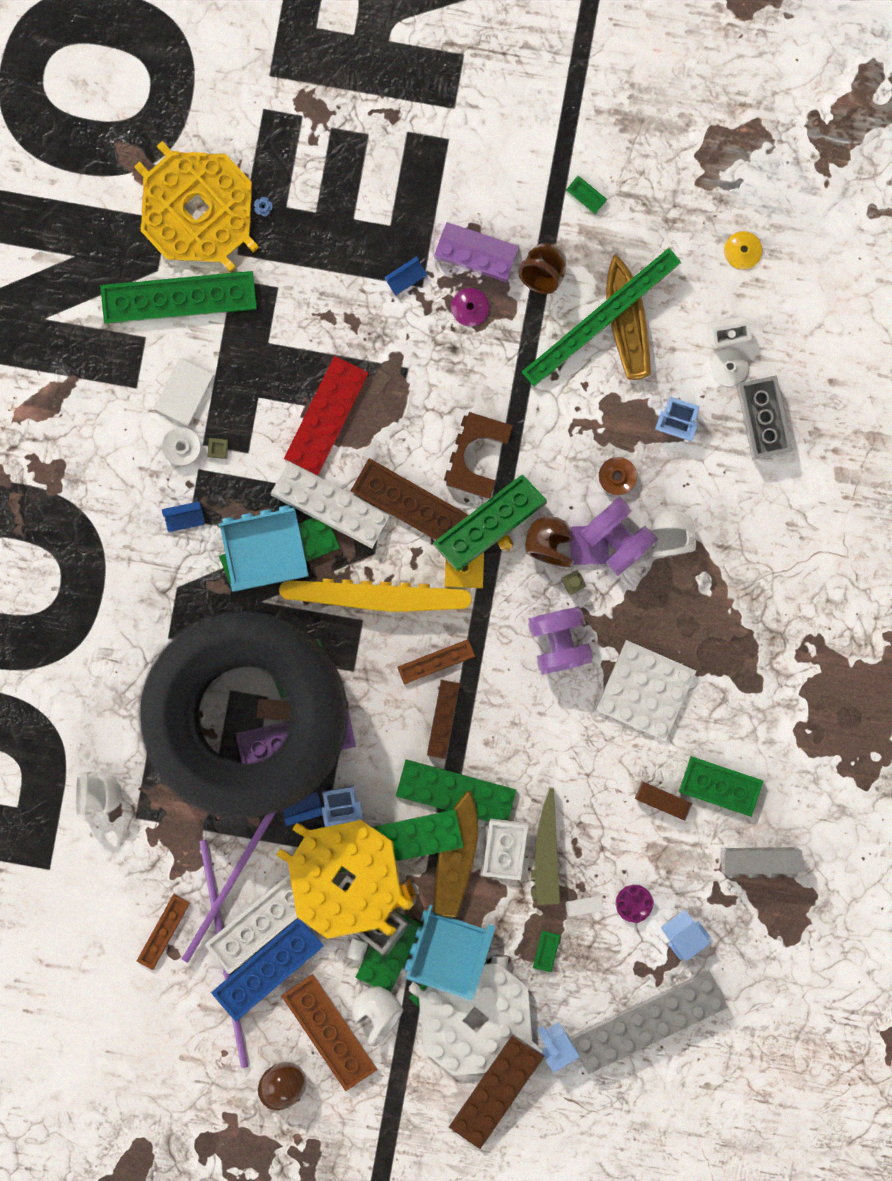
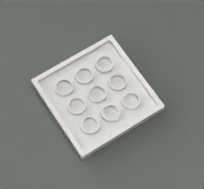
(645, 690)

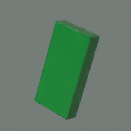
(586, 194)
(546, 951)

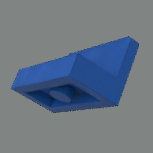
(405, 276)
(183, 516)
(303, 810)

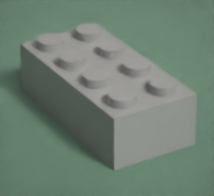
(764, 417)
(761, 860)
(377, 938)

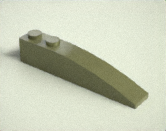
(545, 860)

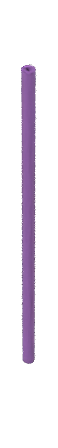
(227, 887)
(218, 926)

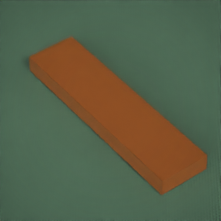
(436, 661)
(163, 931)

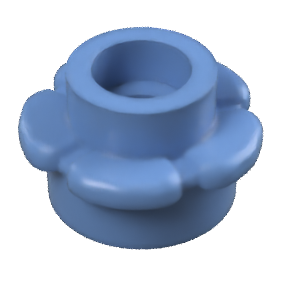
(263, 211)

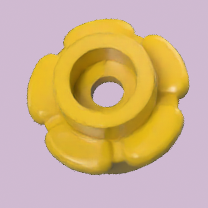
(505, 543)

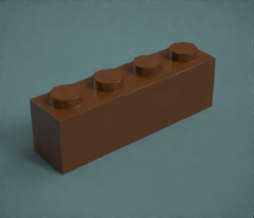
(443, 719)

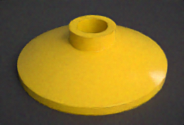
(734, 254)

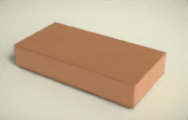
(273, 709)

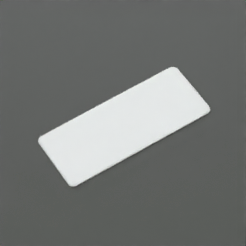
(584, 906)

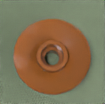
(624, 468)

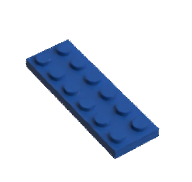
(267, 969)

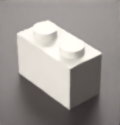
(729, 331)

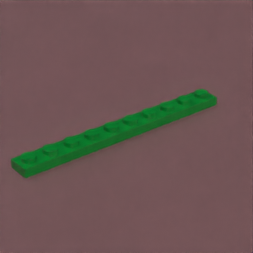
(601, 317)

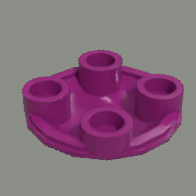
(634, 903)

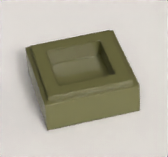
(217, 448)

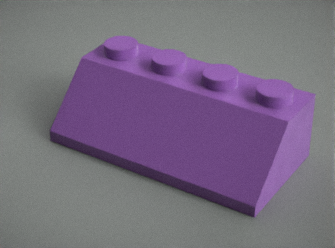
(476, 252)

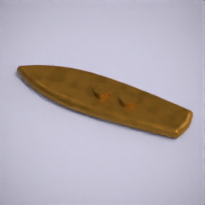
(630, 327)
(456, 865)

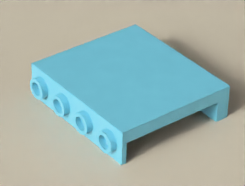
(263, 548)
(449, 954)

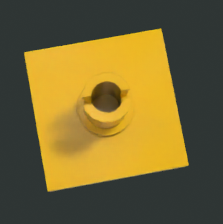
(468, 577)

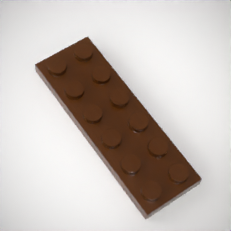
(406, 500)
(496, 1091)

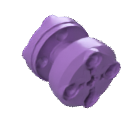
(627, 546)
(563, 653)

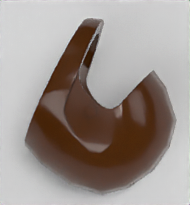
(543, 268)
(545, 536)
(282, 1086)

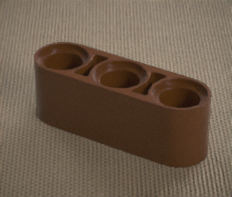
(663, 801)

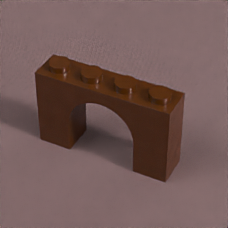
(475, 428)

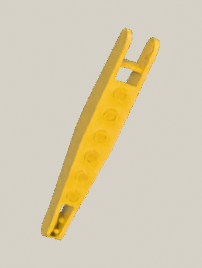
(376, 597)

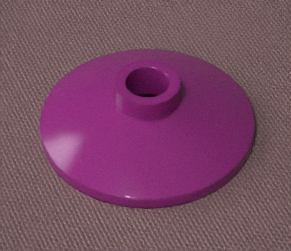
(470, 317)

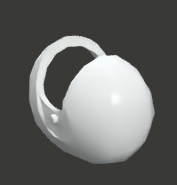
(674, 534)
(96, 794)
(381, 1008)

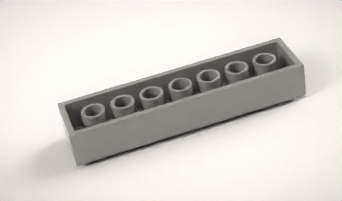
(648, 1021)

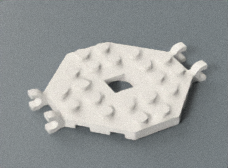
(454, 1042)

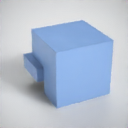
(678, 419)
(341, 806)
(686, 936)
(559, 1047)

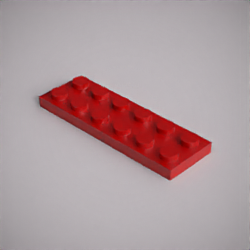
(326, 415)

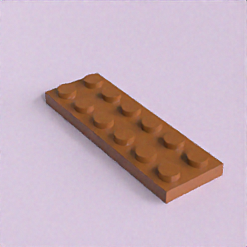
(329, 1032)

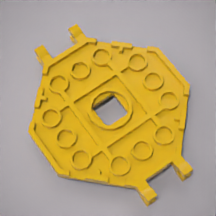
(178, 181)
(369, 897)

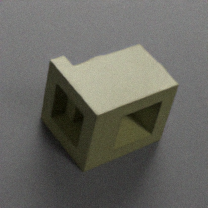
(573, 582)

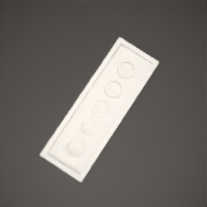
(330, 504)
(254, 926)

